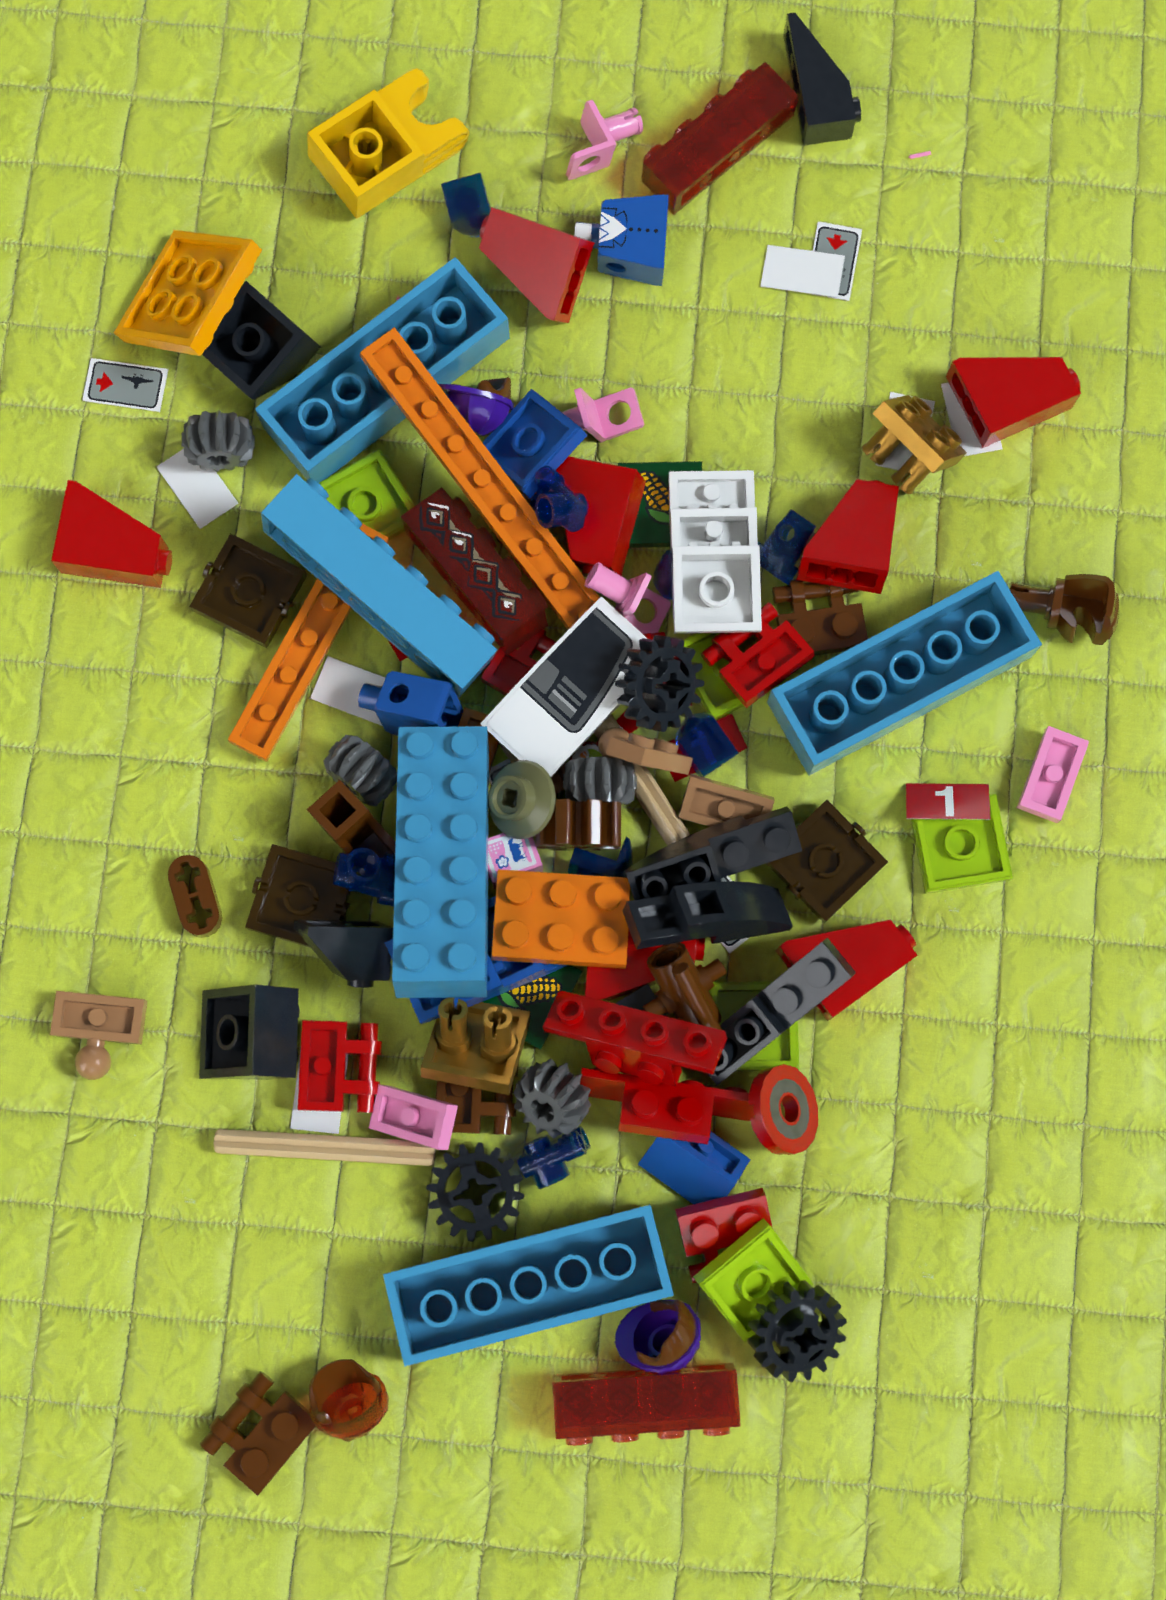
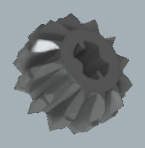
(218, 440)
(361, 769)
(600, 780)
(552, 1098)

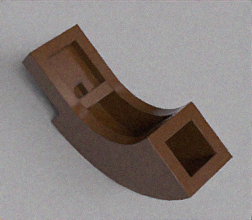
(350, 822)

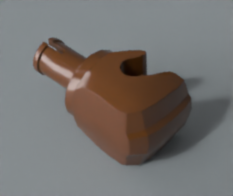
(1075, 600)

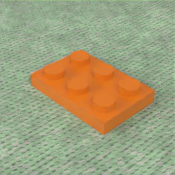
(560, 919)

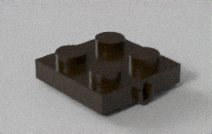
(248, 590)
(831, 864)
(295, 889)

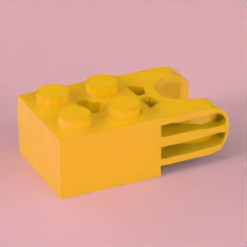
(380, 146)

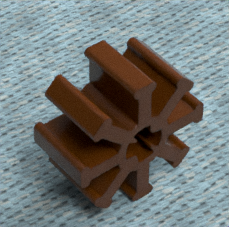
(582, 825)

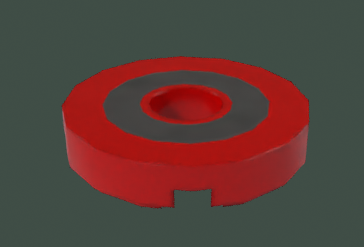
(799, 1126)

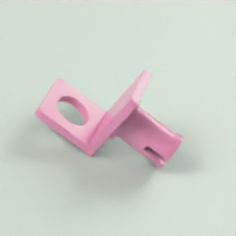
(603, 136)
(594, 414)
(628, 595)

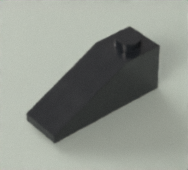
(823, 91)

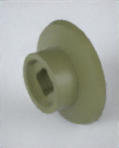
(534, 801)

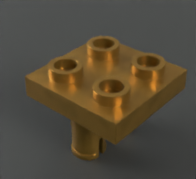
(910, 422)
(476, 1045)

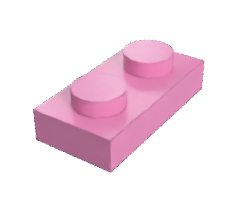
(1052, 774)
(413, 1117)

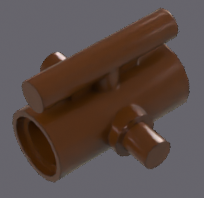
(684, 986)

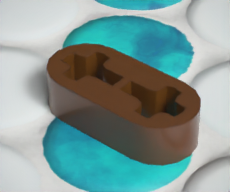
(185, 899)

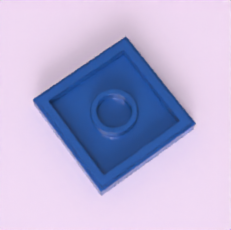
(532, 438)

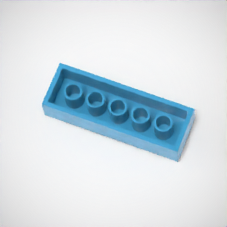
(339, 403)
(377, 585)
(903, 672)
(441, 863)
(527, 1285)

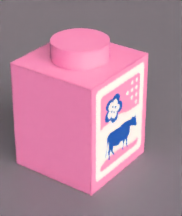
(512, 854)

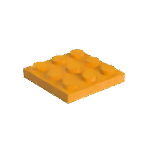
(188, 292)

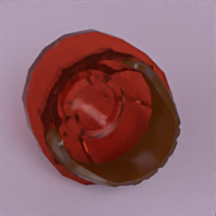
(346, 1400)

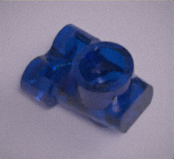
(556, 503)
(780, 555)
(376, 874)
(547, 1159)

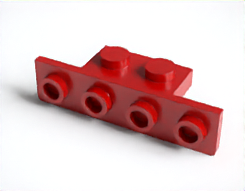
(634, 1039)
(667, 1110)

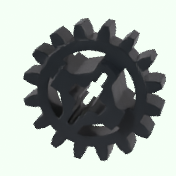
(658, 662)
(469, 1171)
(796, 1328)

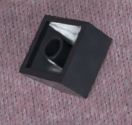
(259, 344)
(249, 1033)

